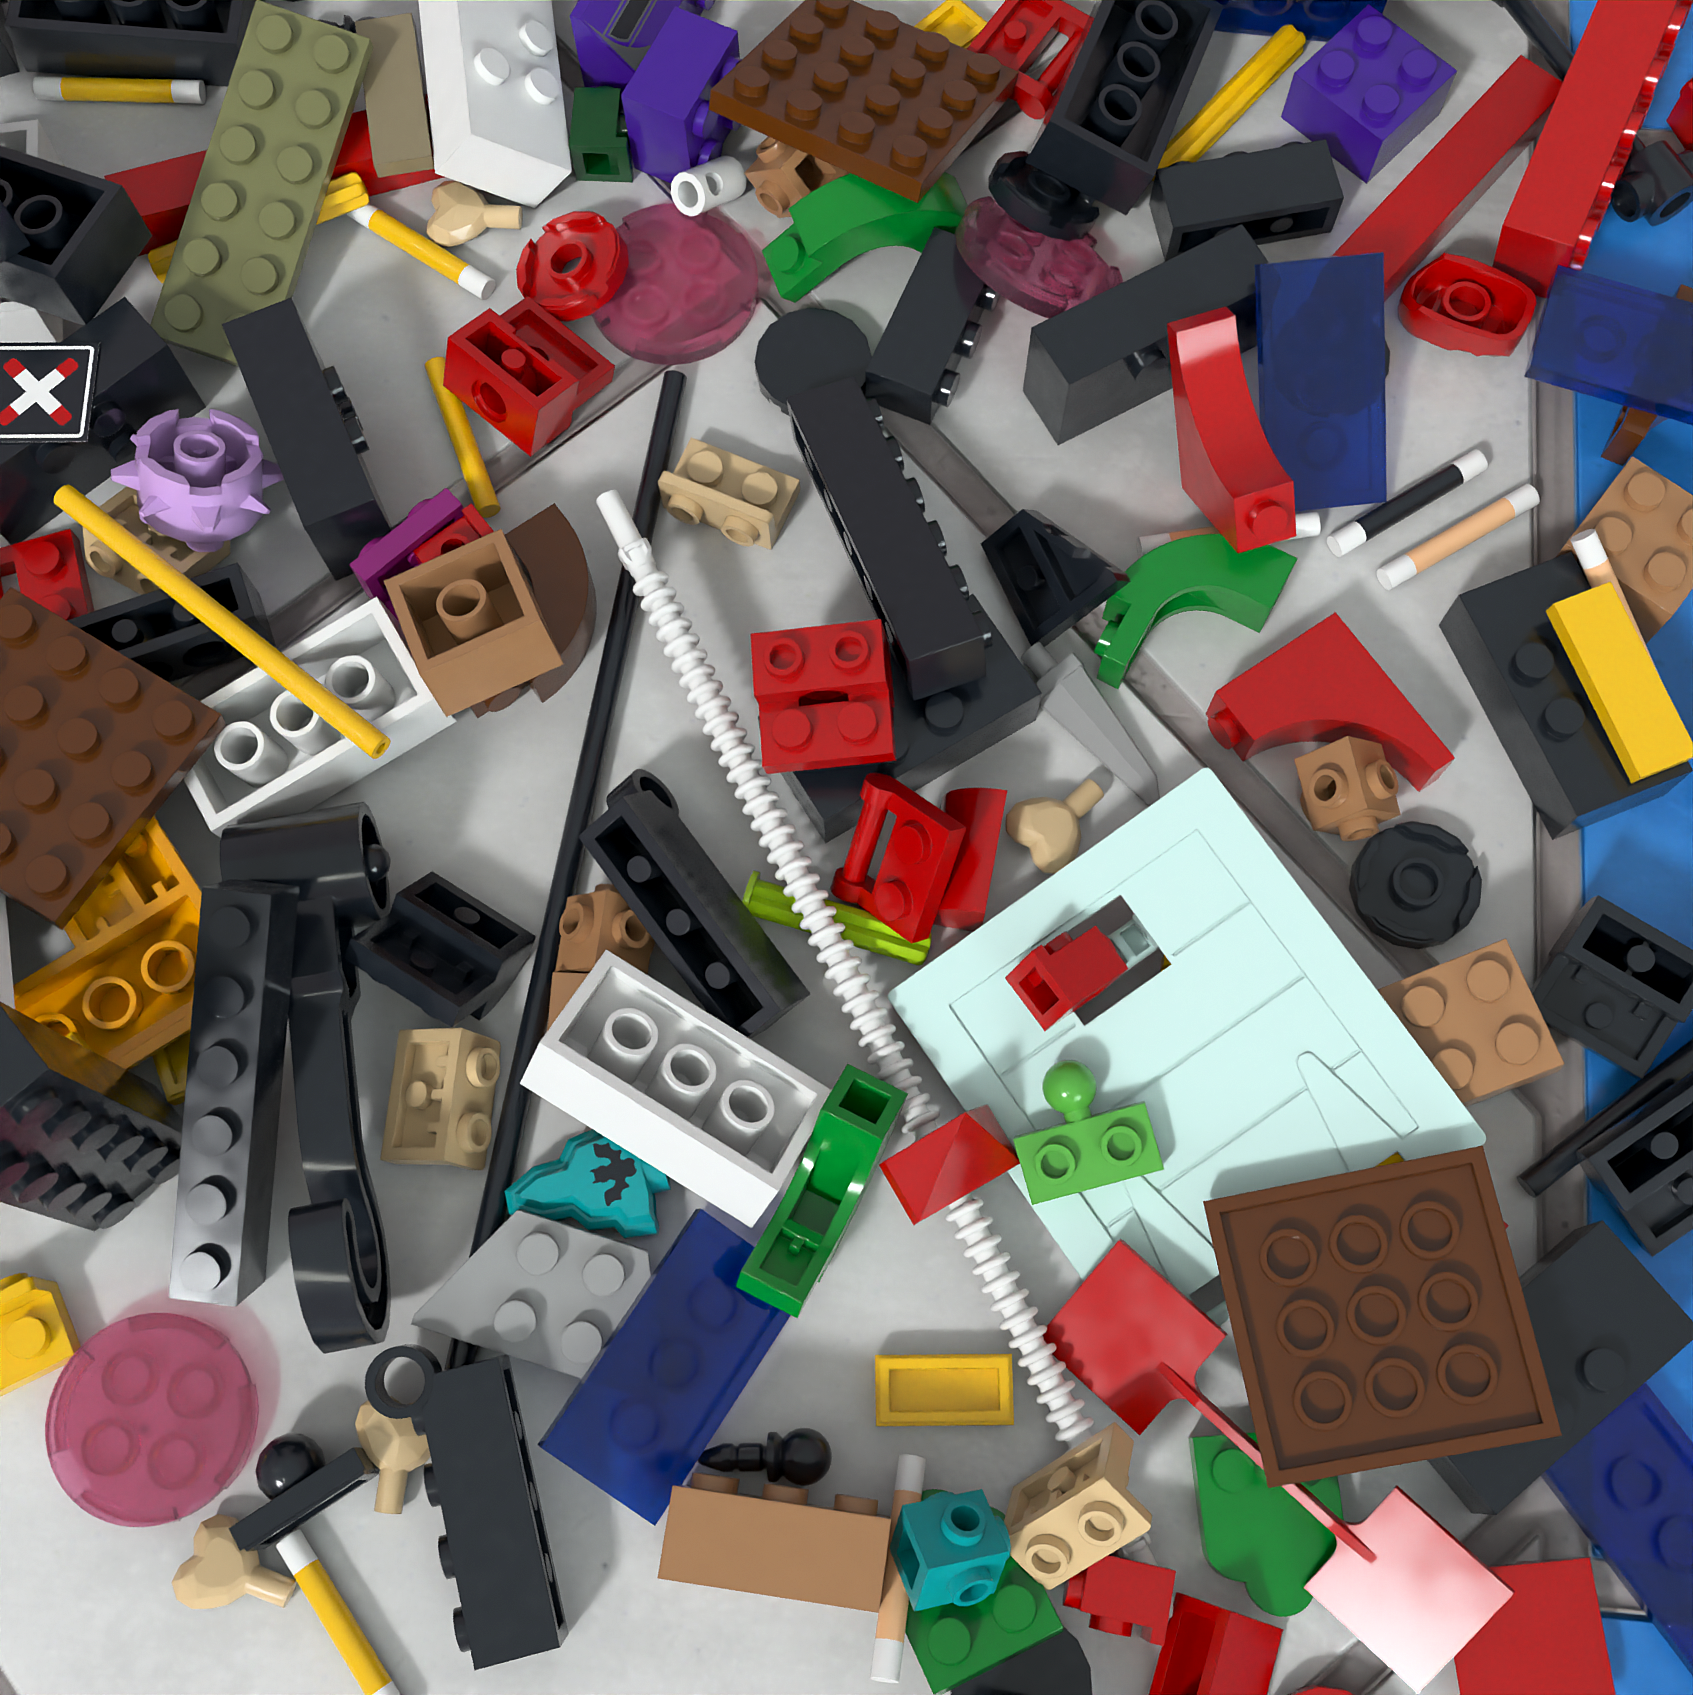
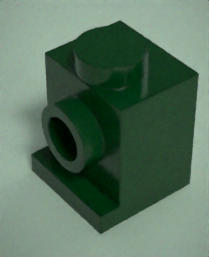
(600, 136)

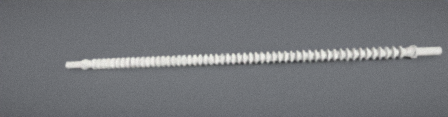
(973, 1227)

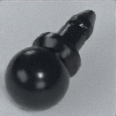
(799, 1457)

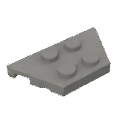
(540, 1293)

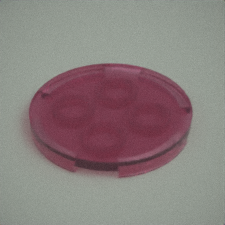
(1028, 266)
(684, 287)
(151, 1420)

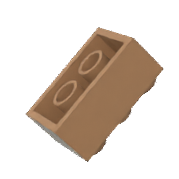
(776, 1543)

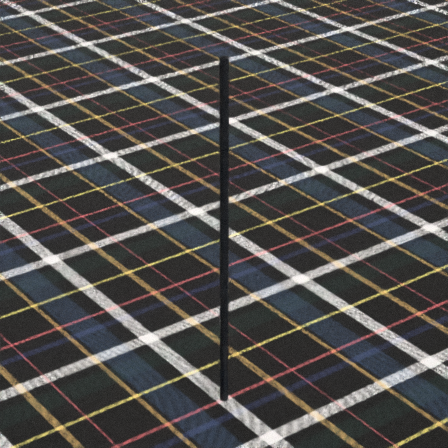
(571, 848)

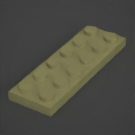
(261, 177)

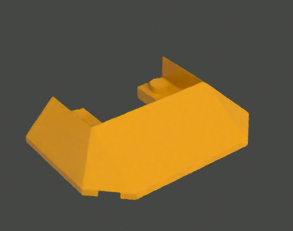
(132, 958)

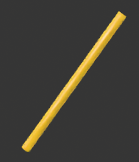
(223, 622)

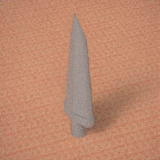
(1083, 711)

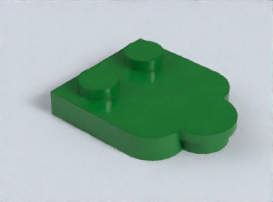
(1258, 1530)
(970, 1640)

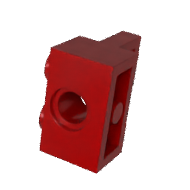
(523, 372)
(824, 696)

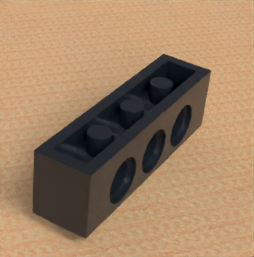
(171, 639)

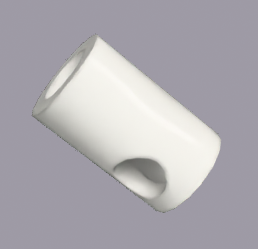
(708, 185)

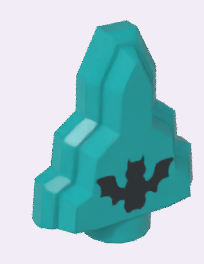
(595, 1186)

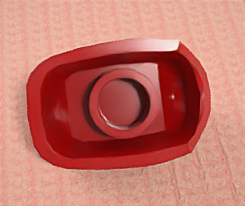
(1466, 307)

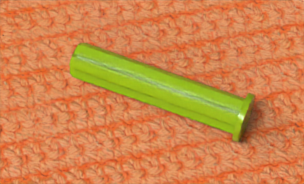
(866, 931)

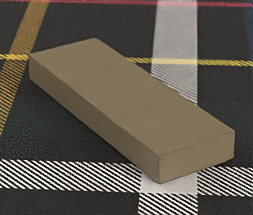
(396, 97)

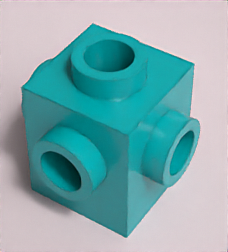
(949, 1549)

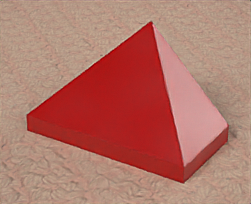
(949, 1163)

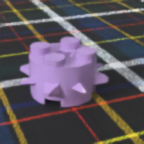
(199, 477)

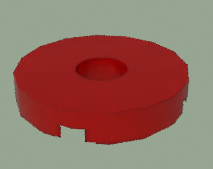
(591, 282)

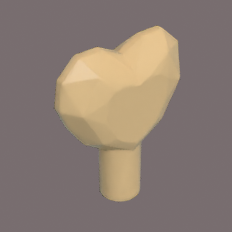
(465, 213)
(1052, 825)
(394, 1450)
(223, 1573)

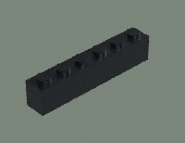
(888, 538)
(233, 1090)

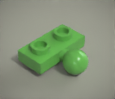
(1087, 1147)

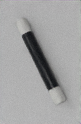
(1407, 503)

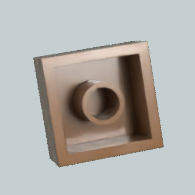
(1648, 541)
(472, 623)
(1477, 1023)

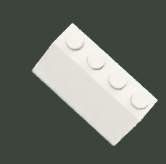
(677, 1088)

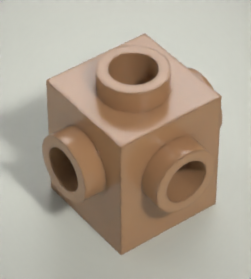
(787, 175)
(1348, 788)
(598, 924)

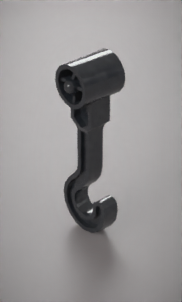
(342, 886)

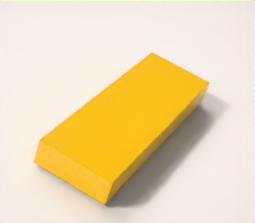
(1621, 682)

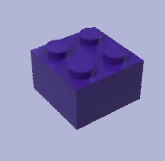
(1368, 93)
(671, 96)

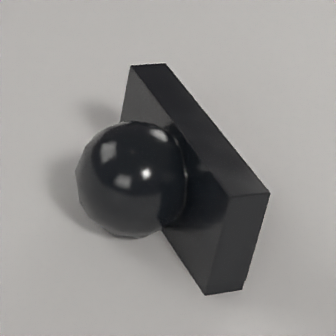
(300, 1487)

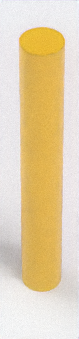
(463, 441)

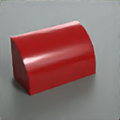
(970, 879)
(1214, 1652)

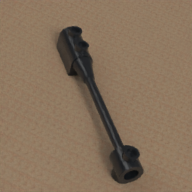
(1655, 178)

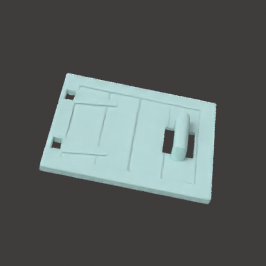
(1251, 1049)

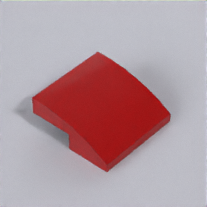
(1543, 1637)

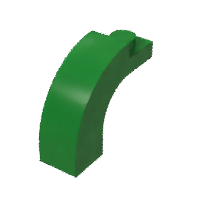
(851, 219)
(1185, 577)
(824, 1191)

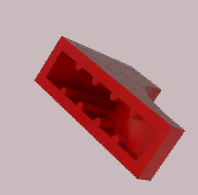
(1220, 441)
(1321, 692)

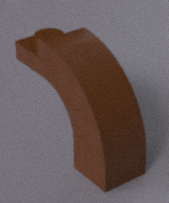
(565, 594)

